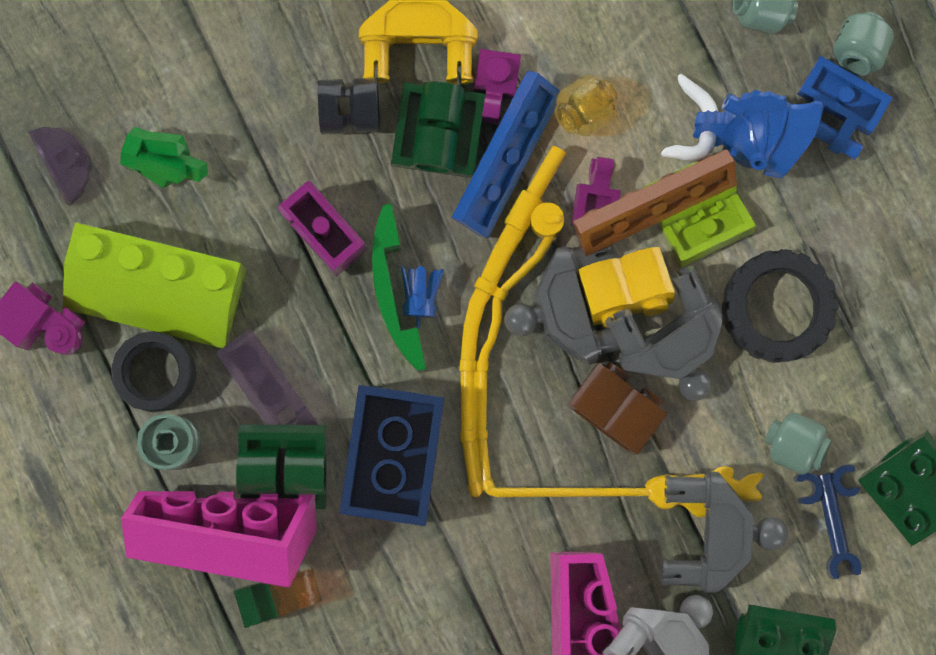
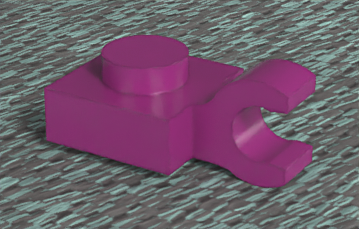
(497, 79)
(597, 192)

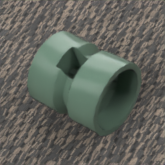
(169, 442)

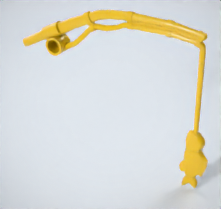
(546, 222)

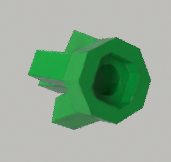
(161, 157)

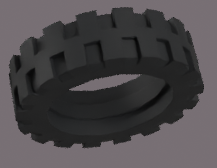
(810, 275)

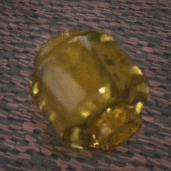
(586, 105)

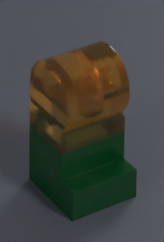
(268, 601)

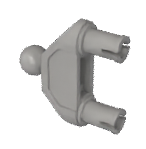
(664, 631)

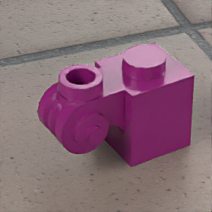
(27, 314)

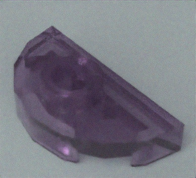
(64, 159)

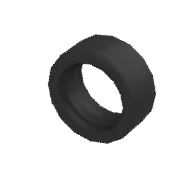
(122, 363)

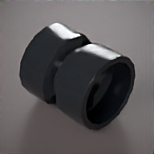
(363, 106)

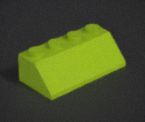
(151, 285)

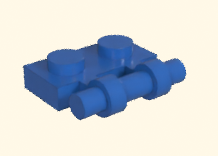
(847, 99)

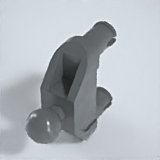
(562, 309)
(678, 346)
(726, 535)

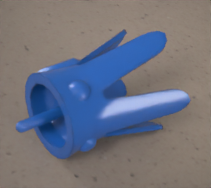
(418, 298)

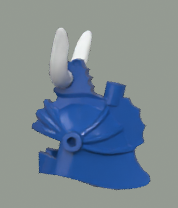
(757, 129)

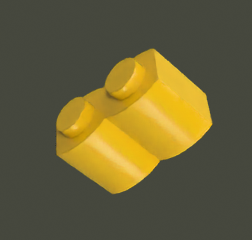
(628, 282)

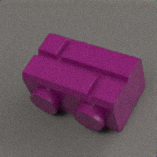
(322, 228)

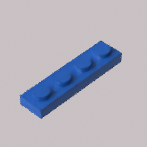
(507, 155)

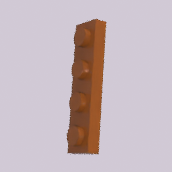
(655, 202)

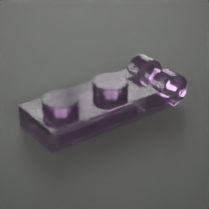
(263, 380)

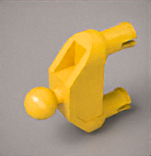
(418, 23)

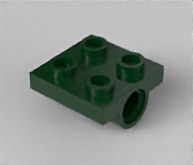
(438, 129)
(282, 461)
(906, 487)
(783, 633)

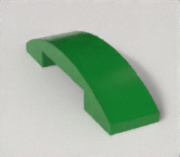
(387, 241)

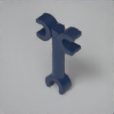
(827, 487)

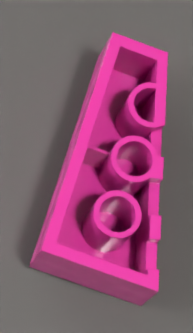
(221, 533)
(581, 604)

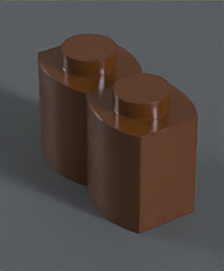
(617, 408)

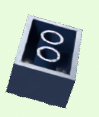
(392, 455)

